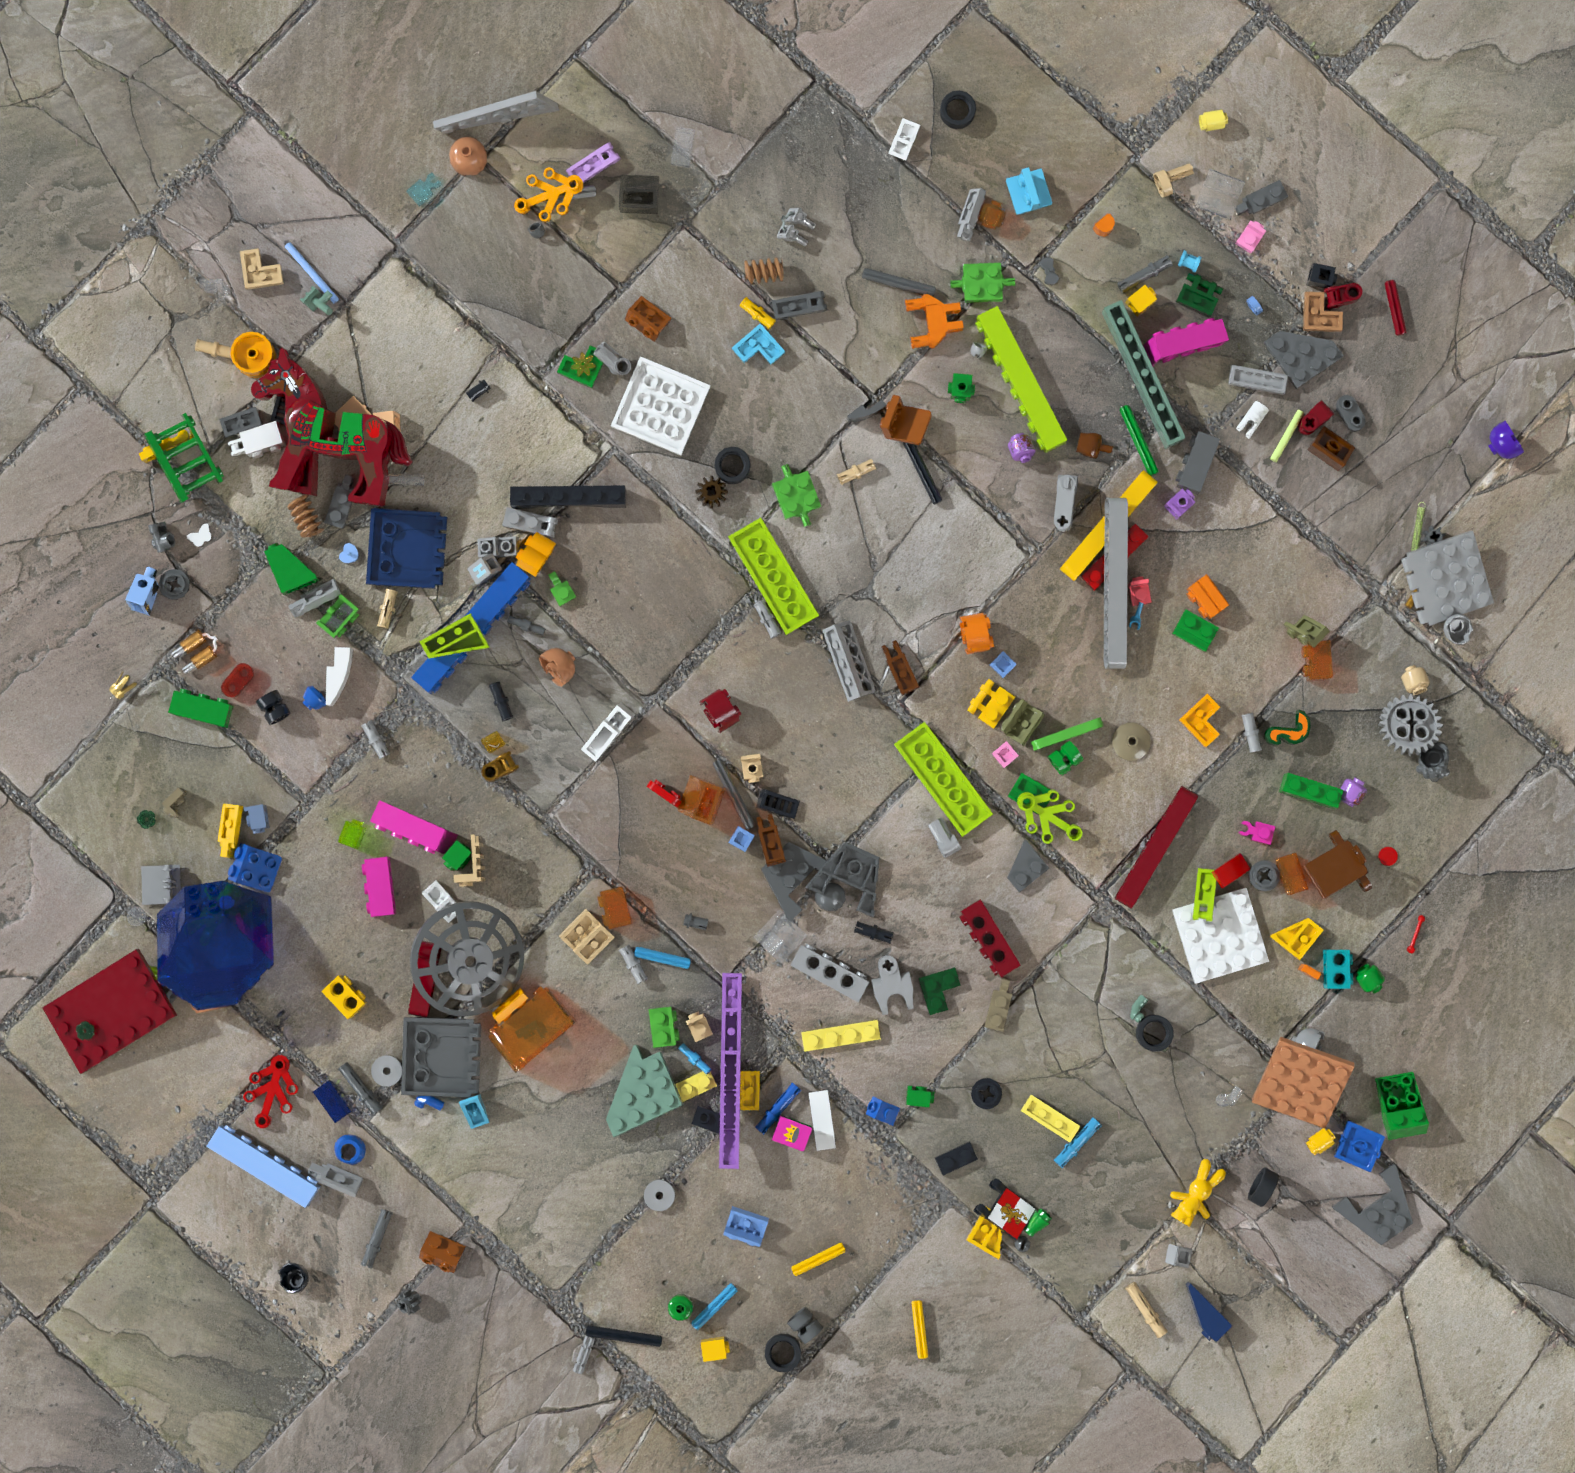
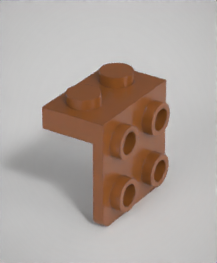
(904, 422)

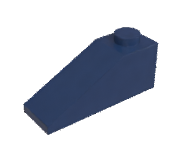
(1209, 1319)

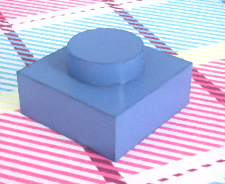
(1003, 664)
(741, 839)

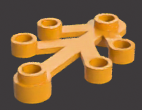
(552, 193)

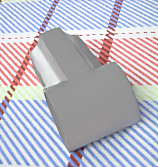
(611, 358)
(945, 840)

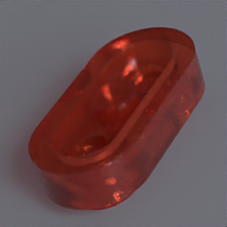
(235, 678)

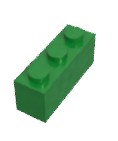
(201, 708)
(1311, 790)

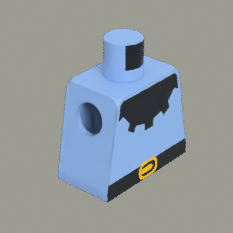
(143, 592)

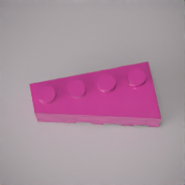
(1186, 340)
(413, 828)

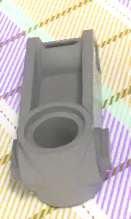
(1065, 501)

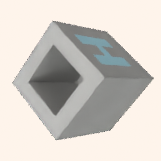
(484, 569)

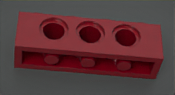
(1009, 961)

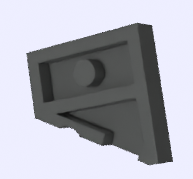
(1026, 867)

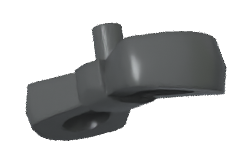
(1047, 265)

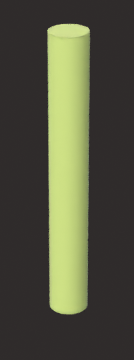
(1287, 435)

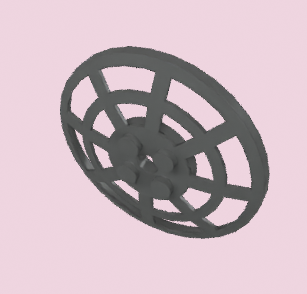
(460, 951)

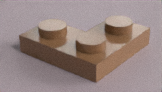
(1316, 318)

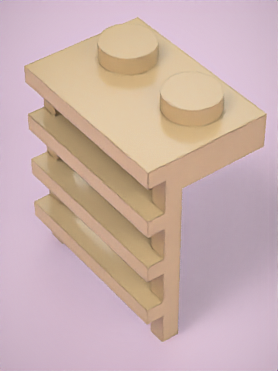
(467, 880)

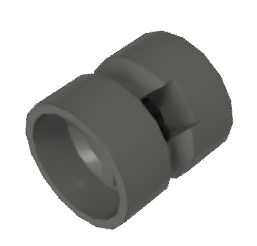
(805, 1325)

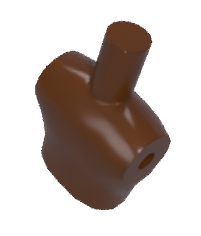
(1091, 444)

